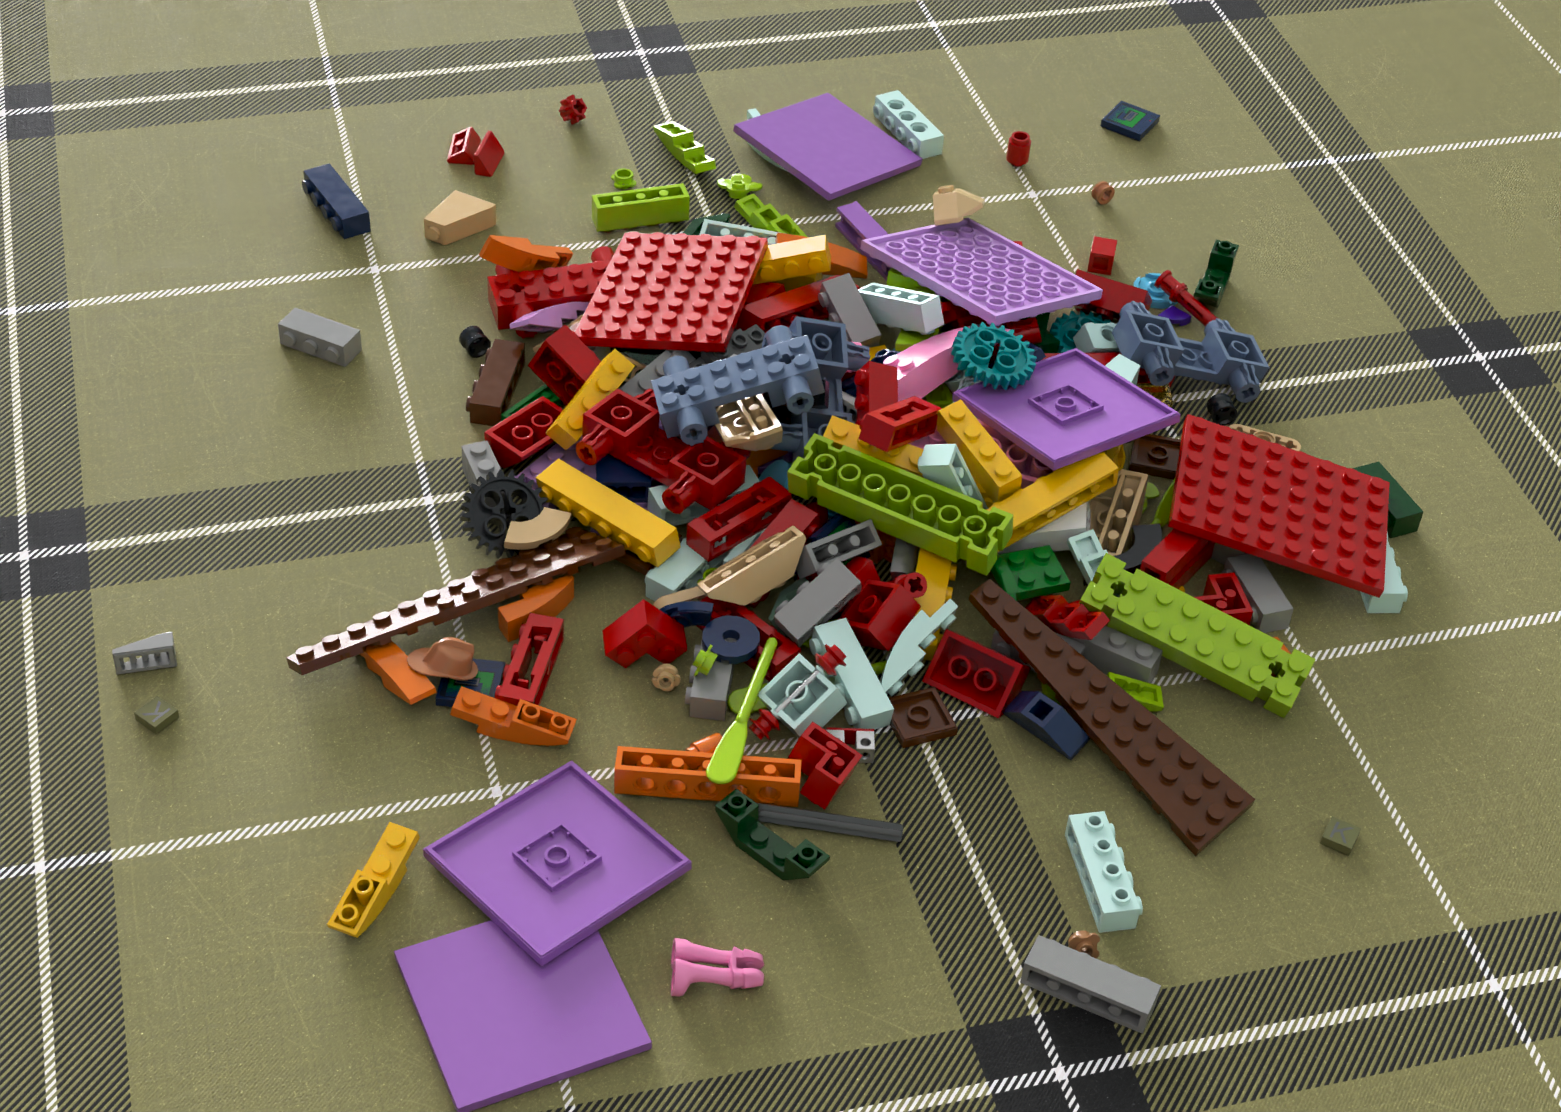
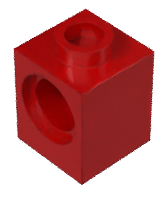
(1102, 255)

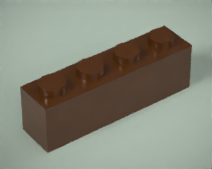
(496, 382)

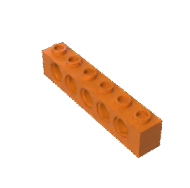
(684, 776)

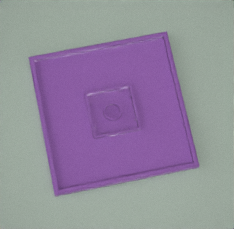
(827, 146)
(1068, 409)
(556, 861)
(508, 1022)

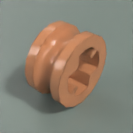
(1103, 192)

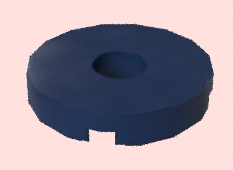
(731, 627)

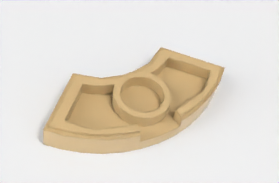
(542, 528)

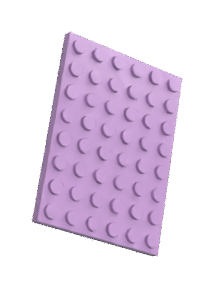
(981, 271)

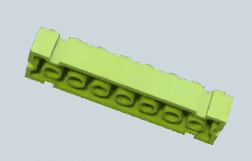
(900, 503)
(1198, 635)

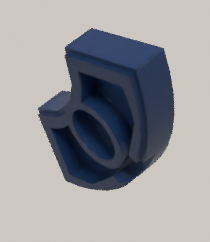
(690, 612)

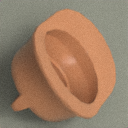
(445, 658)

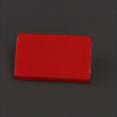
(463, 147)
(488, 155)

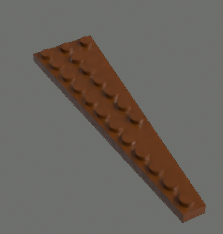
(462, 596)
(1163, 766)

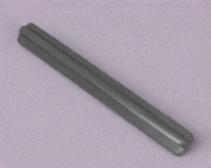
(830, 822)

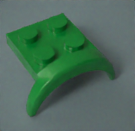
(1030, 573)

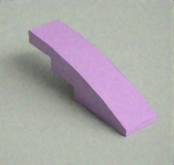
(550, 317)

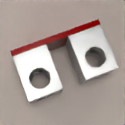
(861, 738)

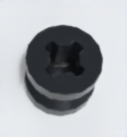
(474, 341)
(1221, 409)

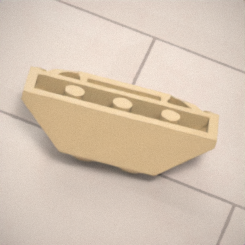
(953, 204)
(749, 424)
(1118, 510)
(757, 569)

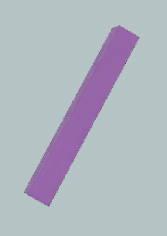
(858, 225)

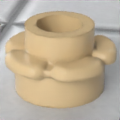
(666, 671)

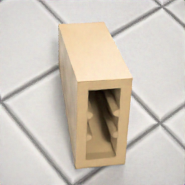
(458, 218)

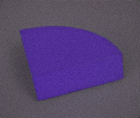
(1176, 316)

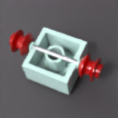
(801, 695)

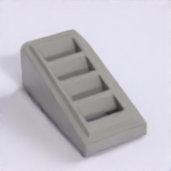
(160, 650)

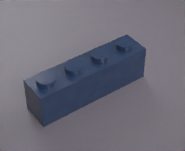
(336, 201)

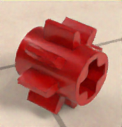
(572, 109)

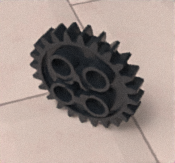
(481, 514)

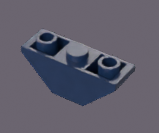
(1047, 722)

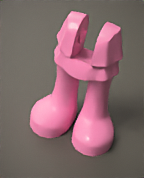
(741, 972)

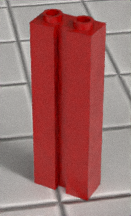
(1177, 558)

